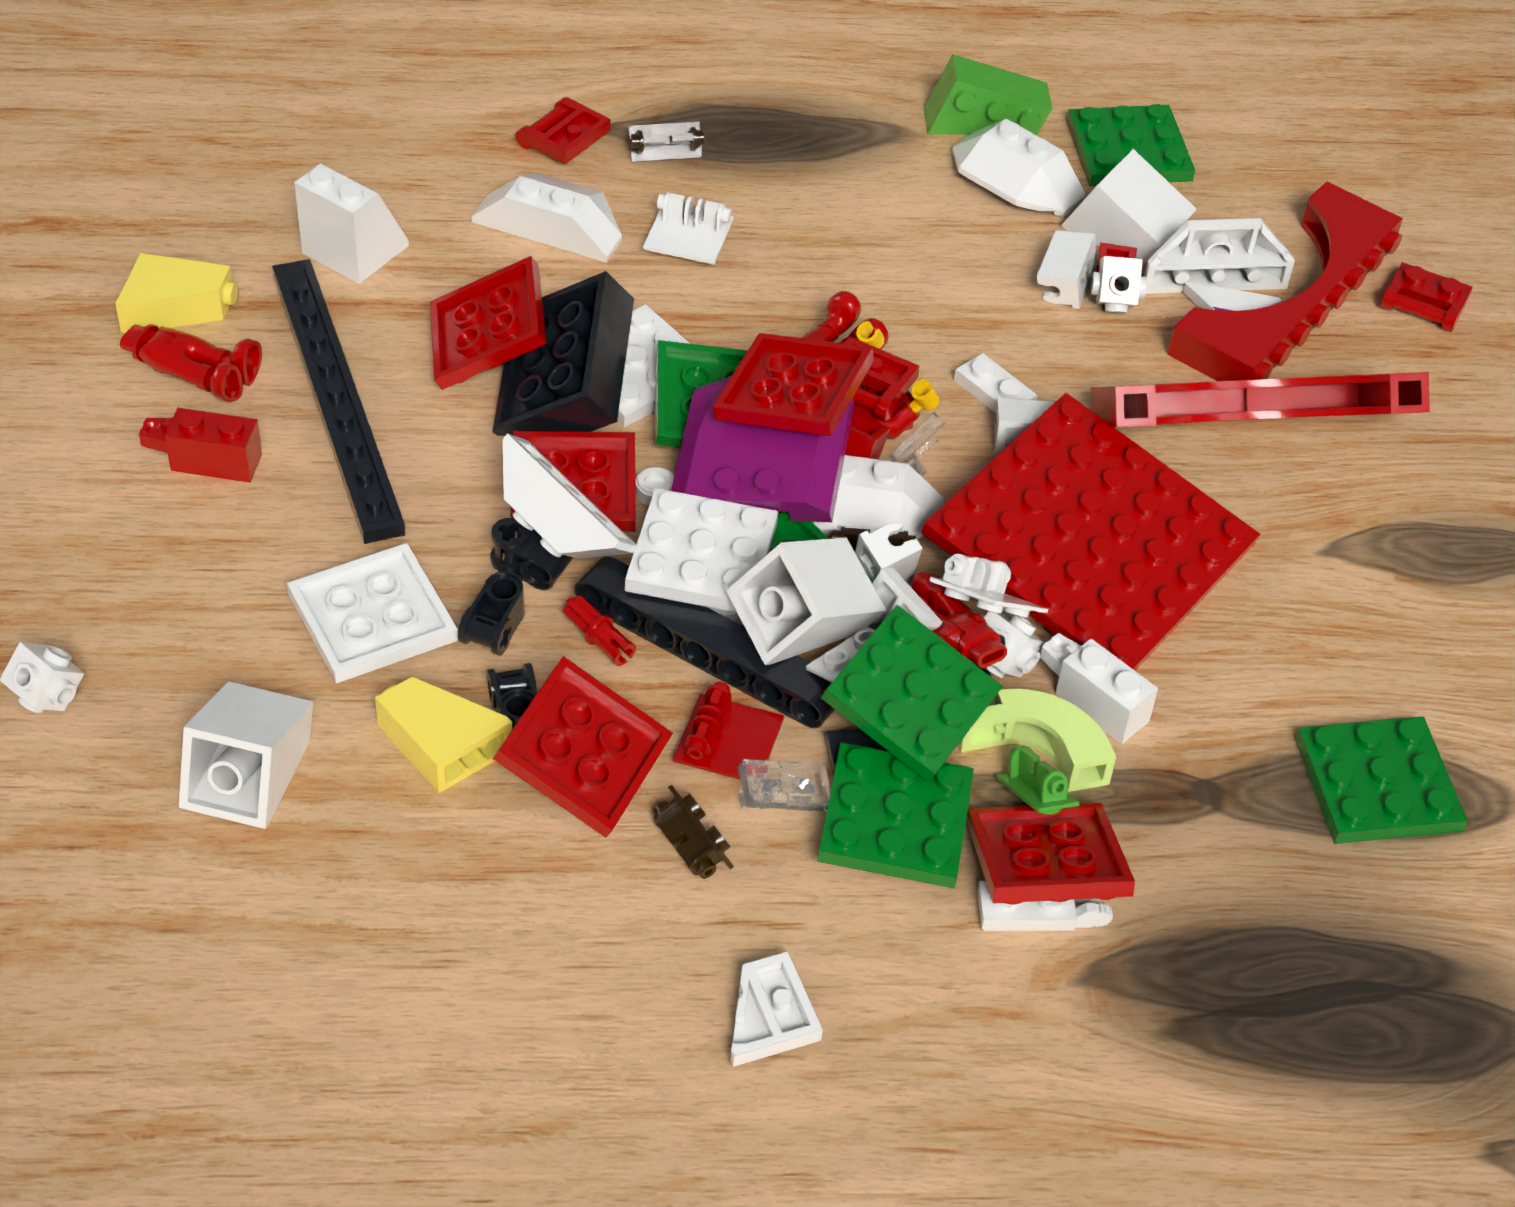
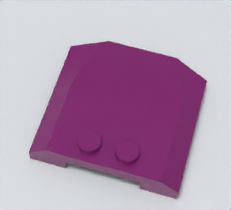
(760, 463)

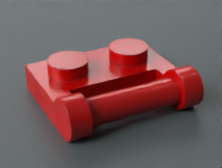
(564, 130)
(1427, 295)
(886, 375)

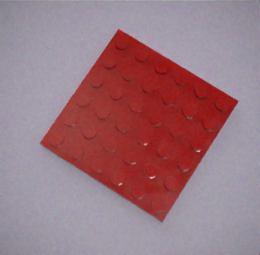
(1094, 532)

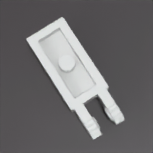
(1040, 914)

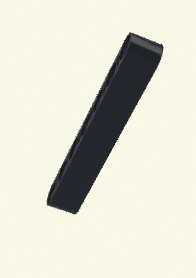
(707, 643)

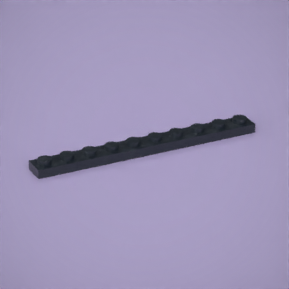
(338, 403)

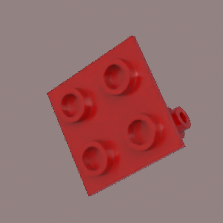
(726, 733)

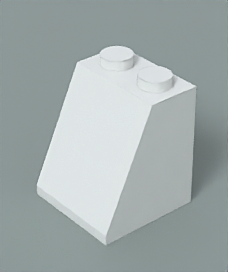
(1132, 208)
(345, 224)
(804, 598)
(243, 753)

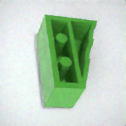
(979, 95)

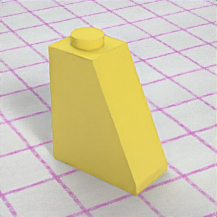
(175, 293)
(440, 731)

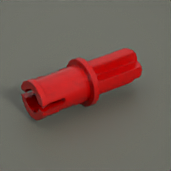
(598, 629)

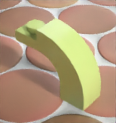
(1053, 728)

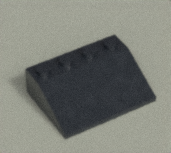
(579, 371)

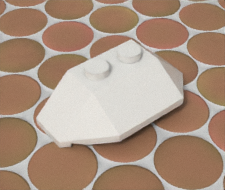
(1019, 168)
(553, 215)
(1222, 254)
(881, 494)
(555, 507)

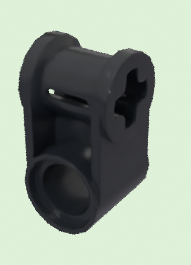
(525, 555)
(494, 613)
(511, 691)

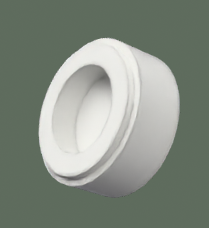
(650, 479)

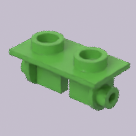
(1036, 782)

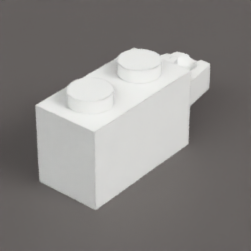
(1100, 685)

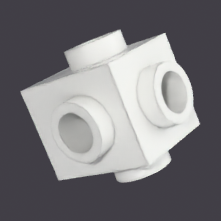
(1128, 273)
(1021, 644)
(42, 677)

